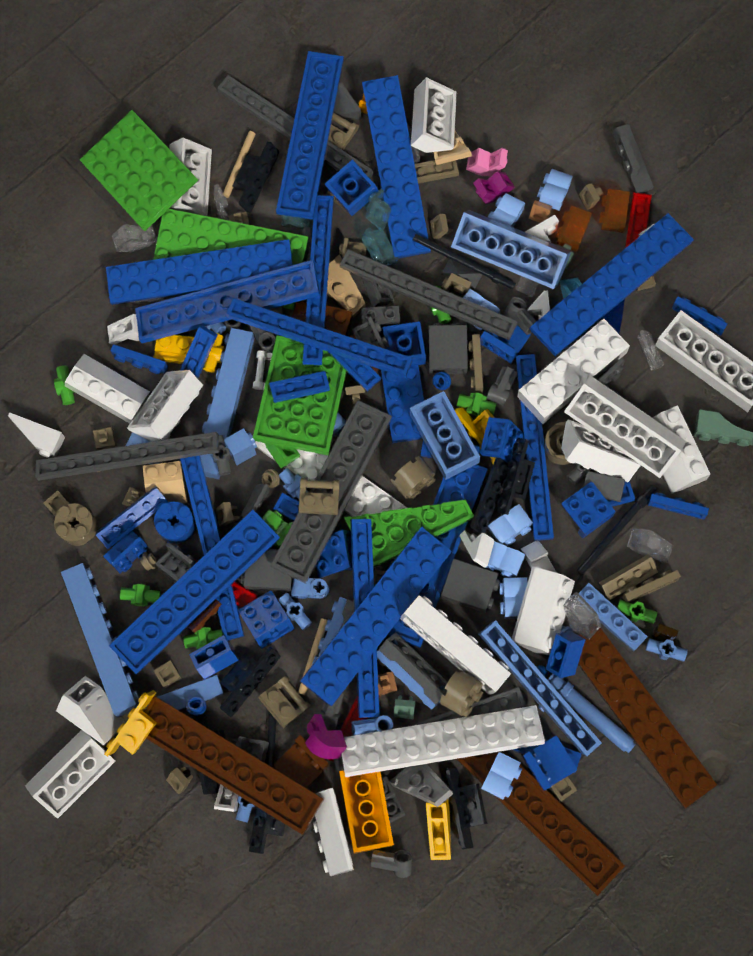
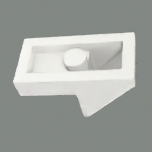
(546, 227)
(540, 305)
(123, 329)
(478, 547)
(537, 556)
(226, 800)

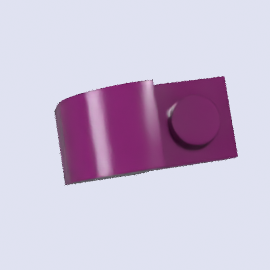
(493, 187)
(323, 742)

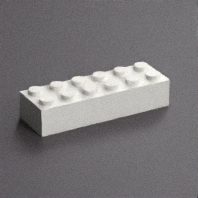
(709, 359)
(567, 373)
(625, 426)
(454, 644)

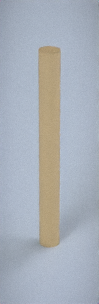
(244, 151)
(314, 651)

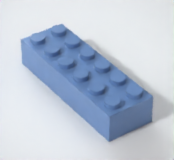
(511, 249)

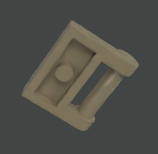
(339, 137)
(319, 502)
(280, 706)

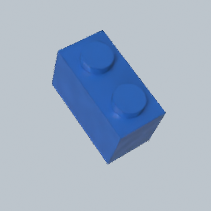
(565, 654)
(213, 657)

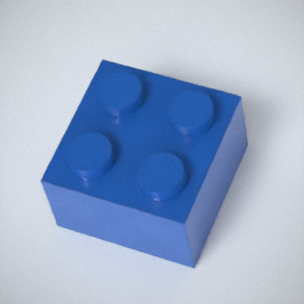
(351, 187)
(406, 340)

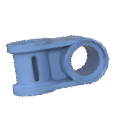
(303, 591)

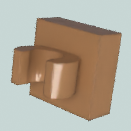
(540, 211)
(386, 683)

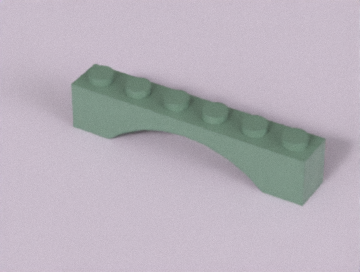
(714, 426)

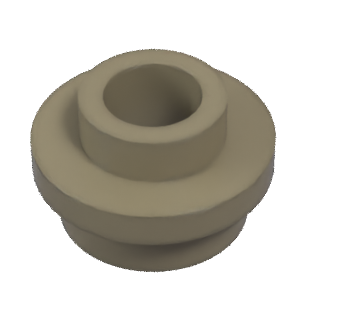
(271, 478)
(148, 561)

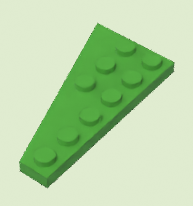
(396, 527)

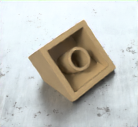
(168, 479)

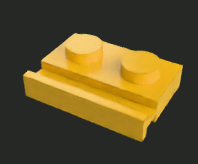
(172, 348)

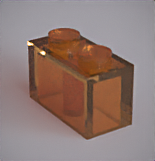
(615, 210)
(574, 227)

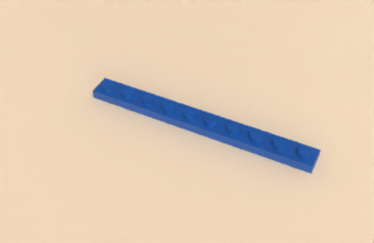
(321, 256)
(319, 337)
(535, 452)
(209, 537)
(362, 584)

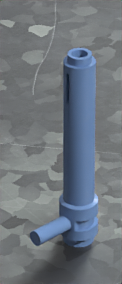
(591, 714)

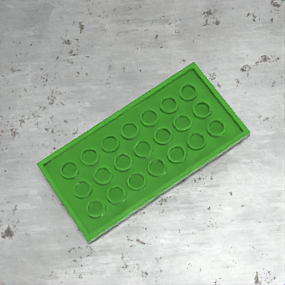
(193, 233)

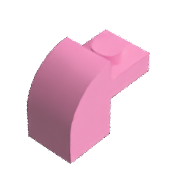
(487, 163)

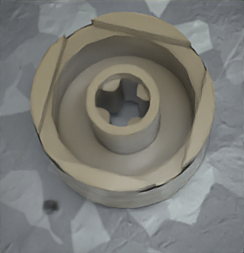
(553, 444)
(413, 478)
(68, 516)
(462, 693)

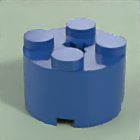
(169, 513)

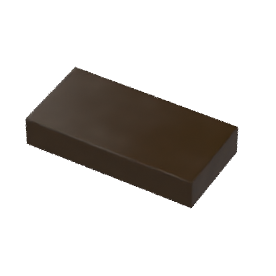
(664, 633)

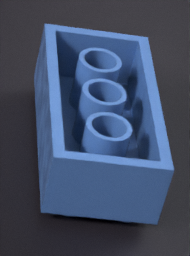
(444, 435)

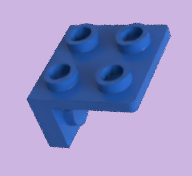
(502, 347)
(500, 438)
(588, 509)
(125, 552)
(336, 554)
(266, 619)
(549, 763)

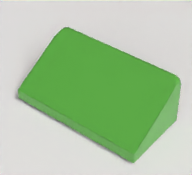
(282, 455)

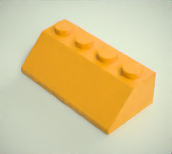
(366, 811)

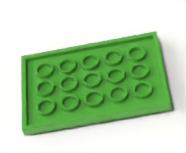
(138, 170)
(304, 421)

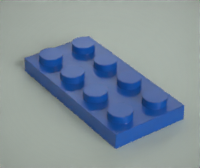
(400, 396)

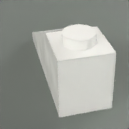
(43, 438)

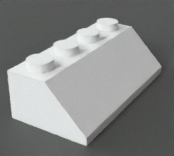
(433, 117)
(198, 161)
(106, 388)
(166, 405)
(593, 452)
(689, 465)
(542, 610)
(69, 774)
(332, 835)

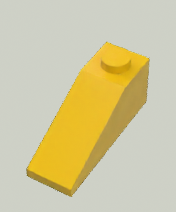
(439, 831)

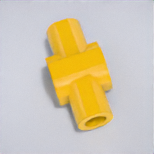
(214, 355)

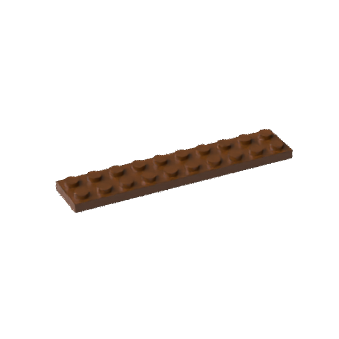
(644, 720)
(232, 767)
(553, 825)

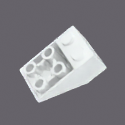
(90, 710)

